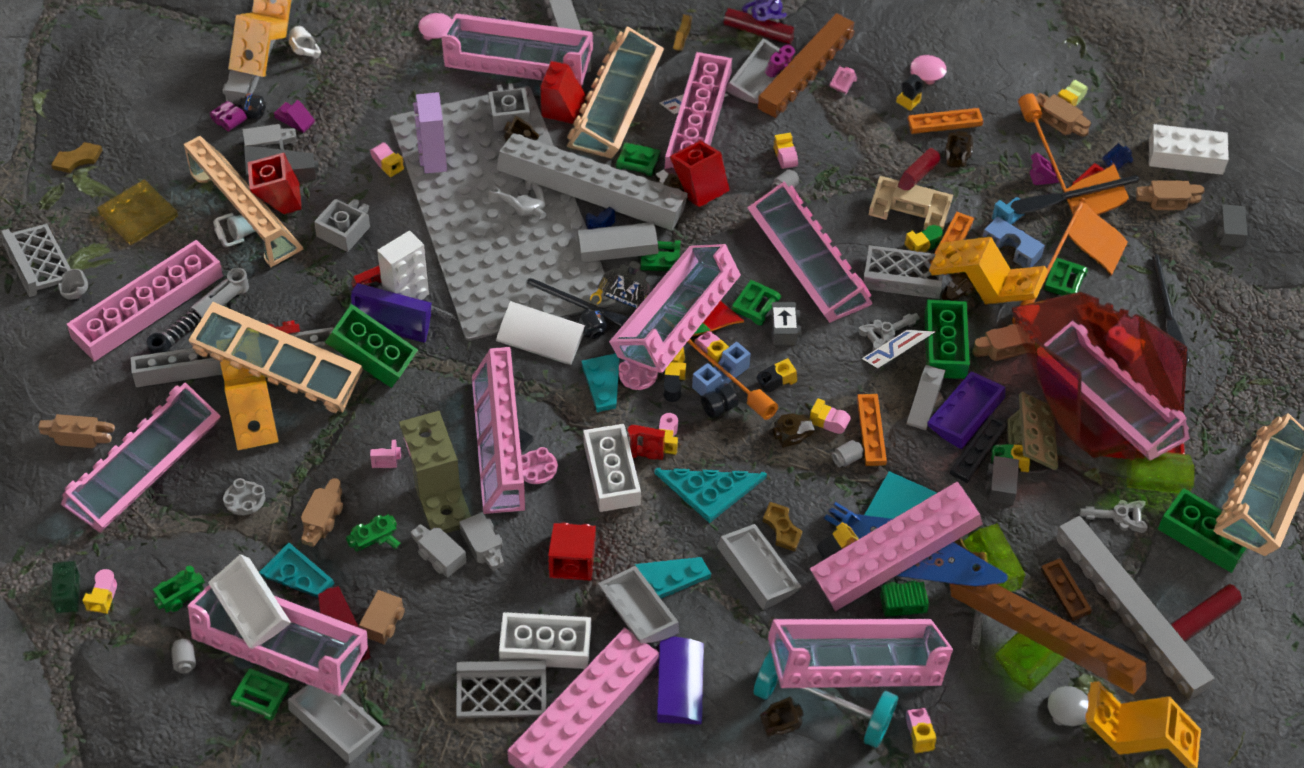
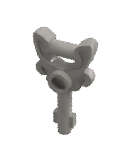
(885, 329)
(1120, 515)

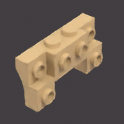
(917, 201)

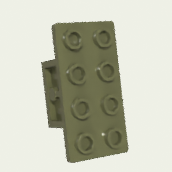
(1035, 430)

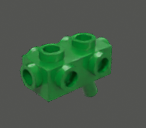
(377, 531)
(179, 589)

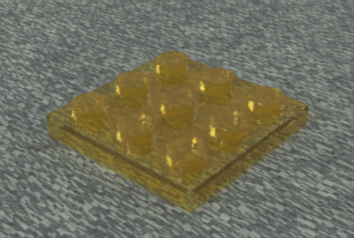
(137, 212)

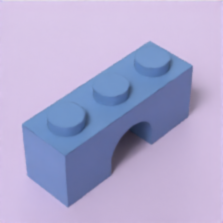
(1027, 248)
(734, 360)

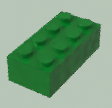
(949, 344)
(371, 346)
(1192, 524)

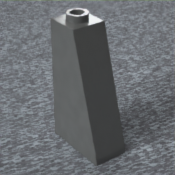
(301, 162)

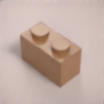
(382, 616)

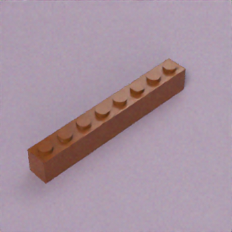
(806, 65)

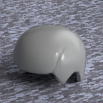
(73, 284)

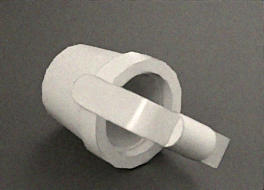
(303, 43)
(237, 227)

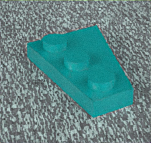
(602, 380)
(297, 572)
(674, 575)

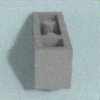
(925, 397)

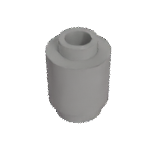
(790, 178)
(847, 453)
(183, 656)

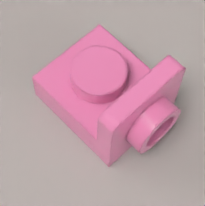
(843, 79)
(385, 457)

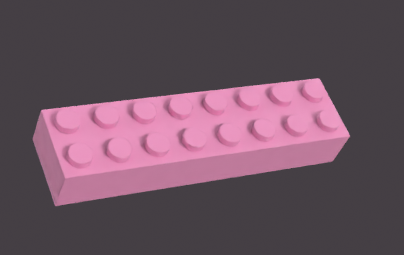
(700, 103)
(144, 300)
(896, 546)
(585, 704)

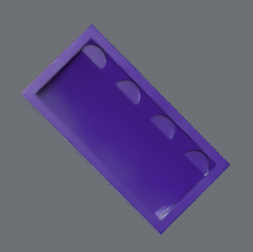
(396, 312)
(967, 409)
(680, 681)

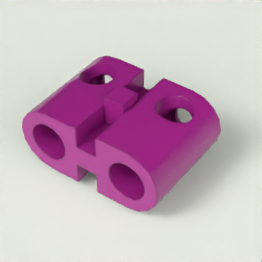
(779, 61)
(228, 116)

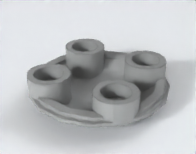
(244, 497)
(1068, 706)

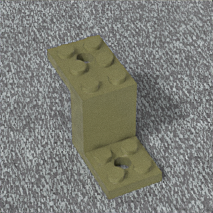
(435, 471)

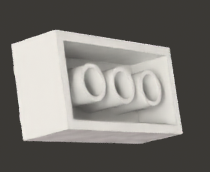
(1188, 149)
(404, 267)
(612, 467)
(548, 638)

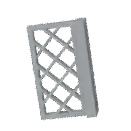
(26, 273)
(901, 283)
(501, 670)

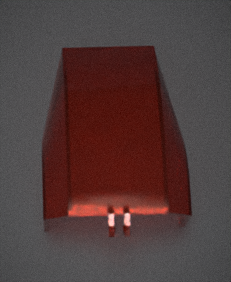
(1132, 342)

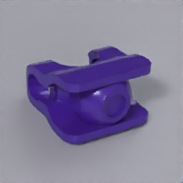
(765, 9)

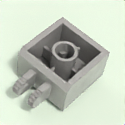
(507, 104)
(343, 223)

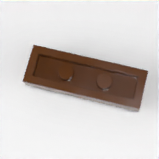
(1066, 589)

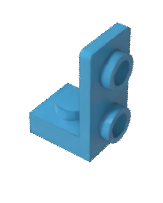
(1005, 211)

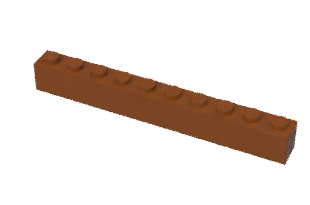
(1054, 634)

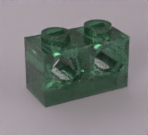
(65, 587)

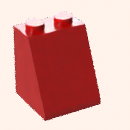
(561, 94)
(700, 172)
(275, 183)
(572, 551)

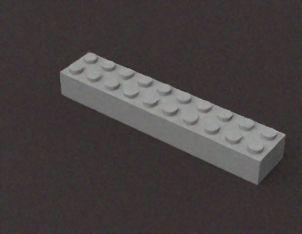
(592, 181)

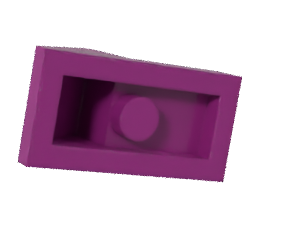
(295, 116)
(1042, 171)

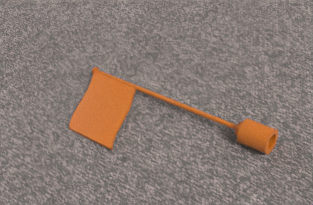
(1100, 201)
(1093, 237)

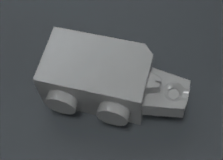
(269, 136)
(482, 540)
(439, 550)

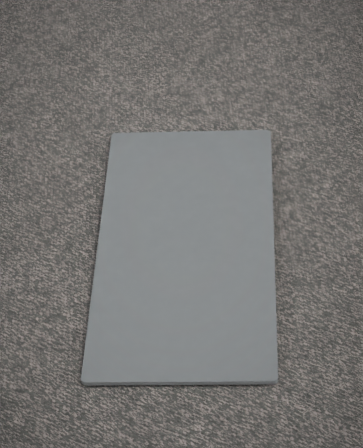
(485, 244)

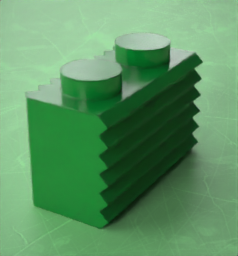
(904, 598)

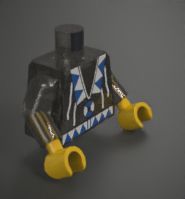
(624, 285)

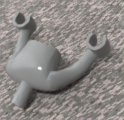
(523, 204)

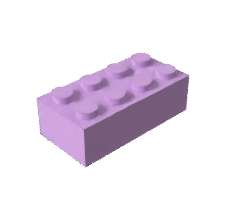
(430, 132)

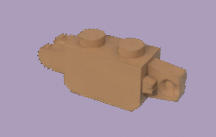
(1062, 115)
(1170, 194)
(999, 344)
(77, 430)
(321, 512)

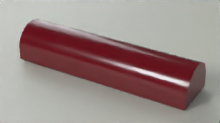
(765, 28)
(919, 169)
(1207, 612)

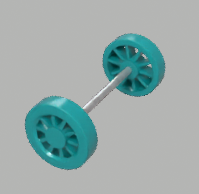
(879, 718)

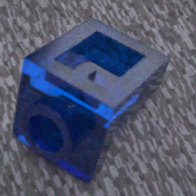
(1119, 156)
(604, 219)

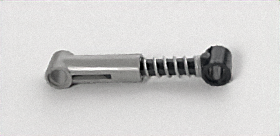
(233, 285)

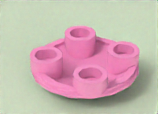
(434, 25)
(928, 68)
(636, 376)
(538, 466)

